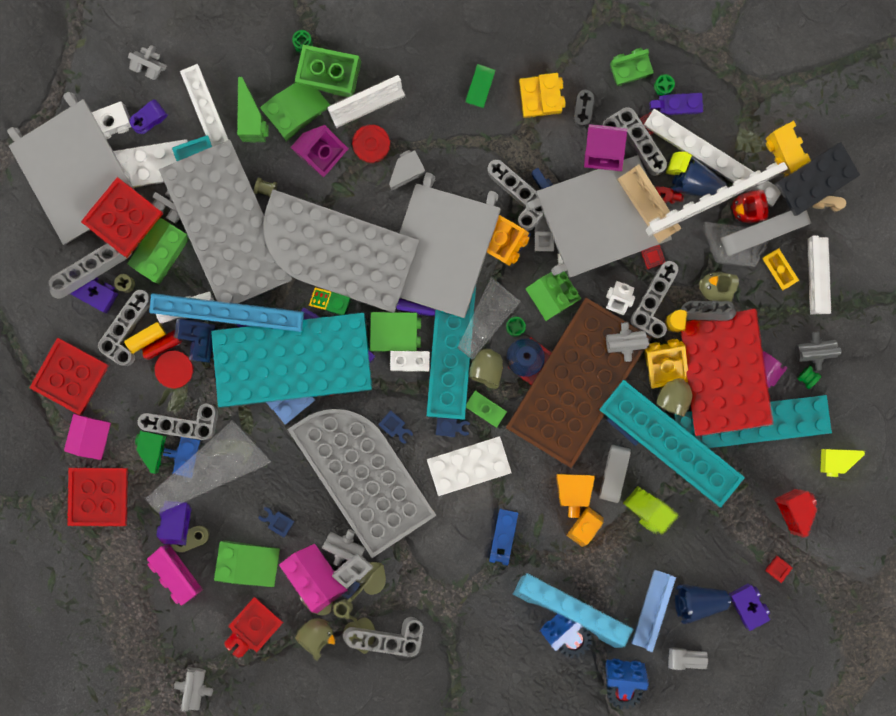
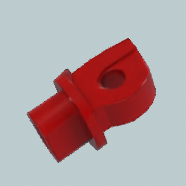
(671, 195)

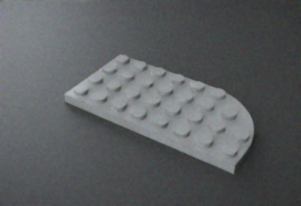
(337, 251)
(362, 476)

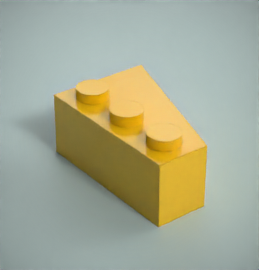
(787, 148)

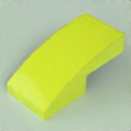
(678, 163)

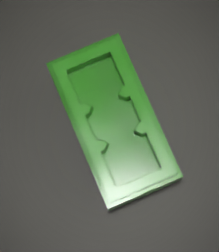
(485, 409)

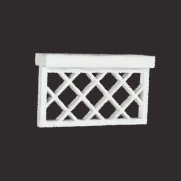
(366, 101)

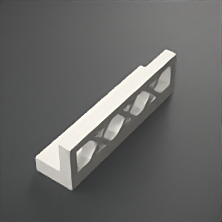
(819, 275)

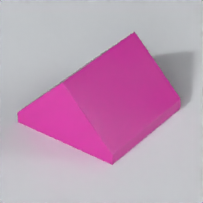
(87, 437)

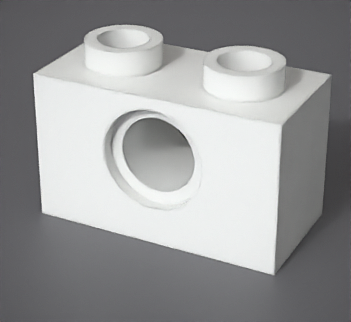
(118, 113)
(410, 361)

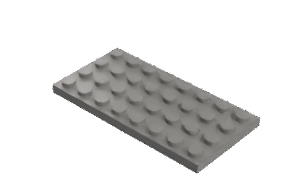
(223, 223)

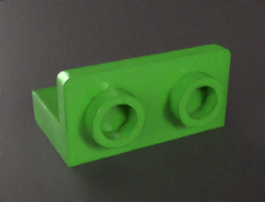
(631, 66)

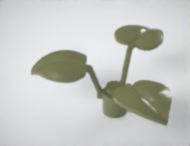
(372, 583)

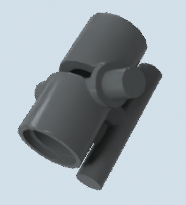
(817, 350)

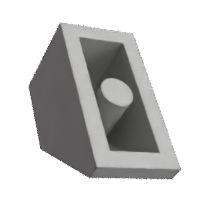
(406, 169)

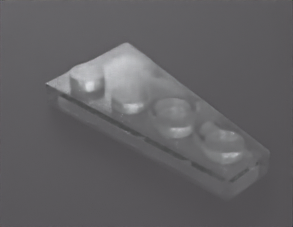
(488, 316)

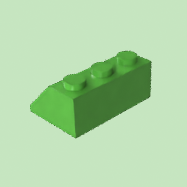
(158, 251)

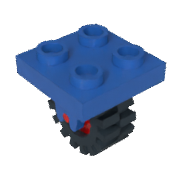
(566, 636)
(625, 682)

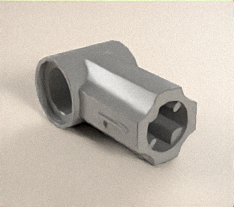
(682, 658)

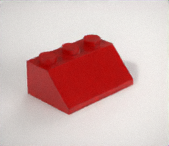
(797, 511)

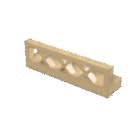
(646, 199)

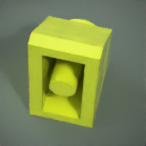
(838, 461)

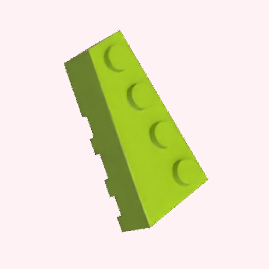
(653, 513)

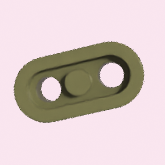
(192, 541)

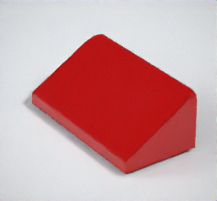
(160, 345)

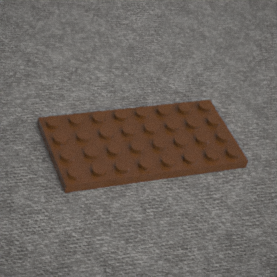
(573, 385)

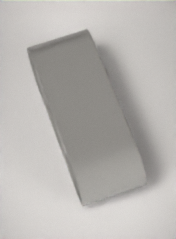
(614, 473)

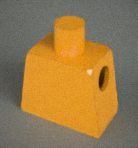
(574, 492)
(585, 527)

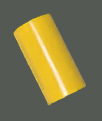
(780, 269)
(676, 321)
(145, 337)

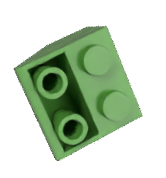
(553, 294)

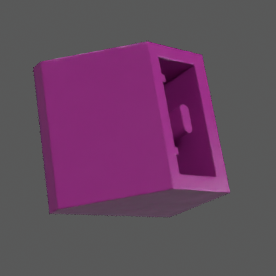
(605, 147)

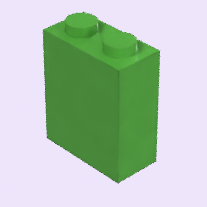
(394, 332)

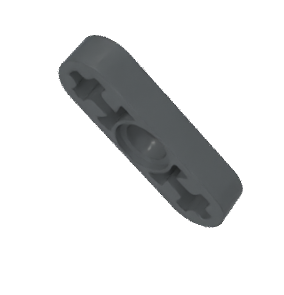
(721, 310)

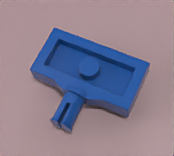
(185, 450)

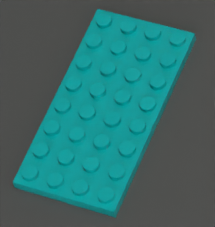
(282, 364)

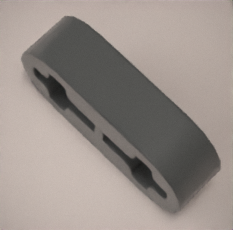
(579, 107)

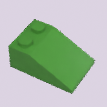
(328, 70)
(294, 109)
(250, 121)
(246, 564)

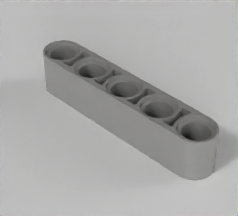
(764, 231)
(85, 274)

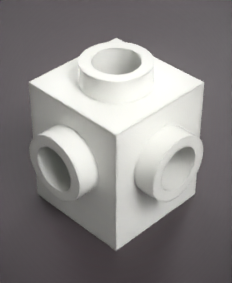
(620, 297)

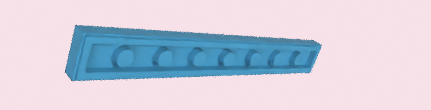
(226, 312)

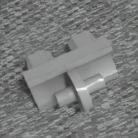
(139, 59)
(161, 202)

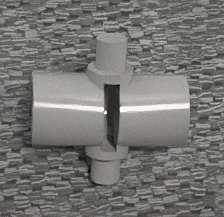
(626, 341)
(342, 547)
(193, 689)

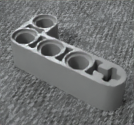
(638, 143)
(515, 191)
(657, 298)
(128, 325)
(176, 424)
(382, 638)

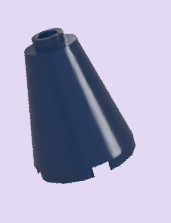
(697, 180)
(519, 364)
(699, 602)

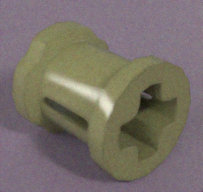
(264, 187)
(120, 280)

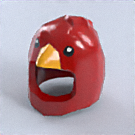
(751, 206)

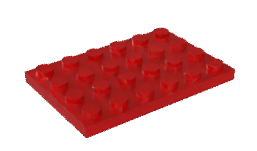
(727, 374)

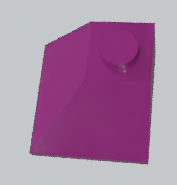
(319, 149)

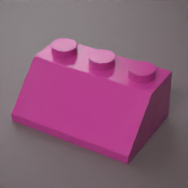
(174, 574)
(312, 578)

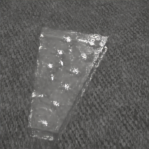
(218, 462)

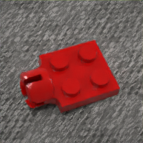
(252, 628)

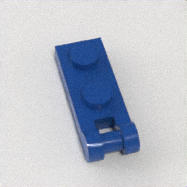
(503, 536)

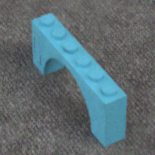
(601, 625)

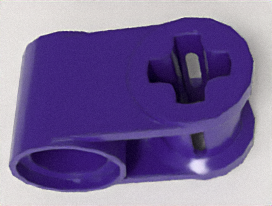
(149, 115)

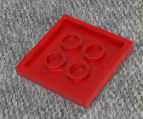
(122, 217)
(69, 376)
(97, 496)

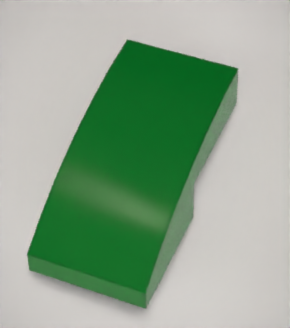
(480, 85)

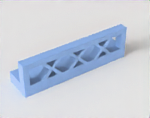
(653, 610)

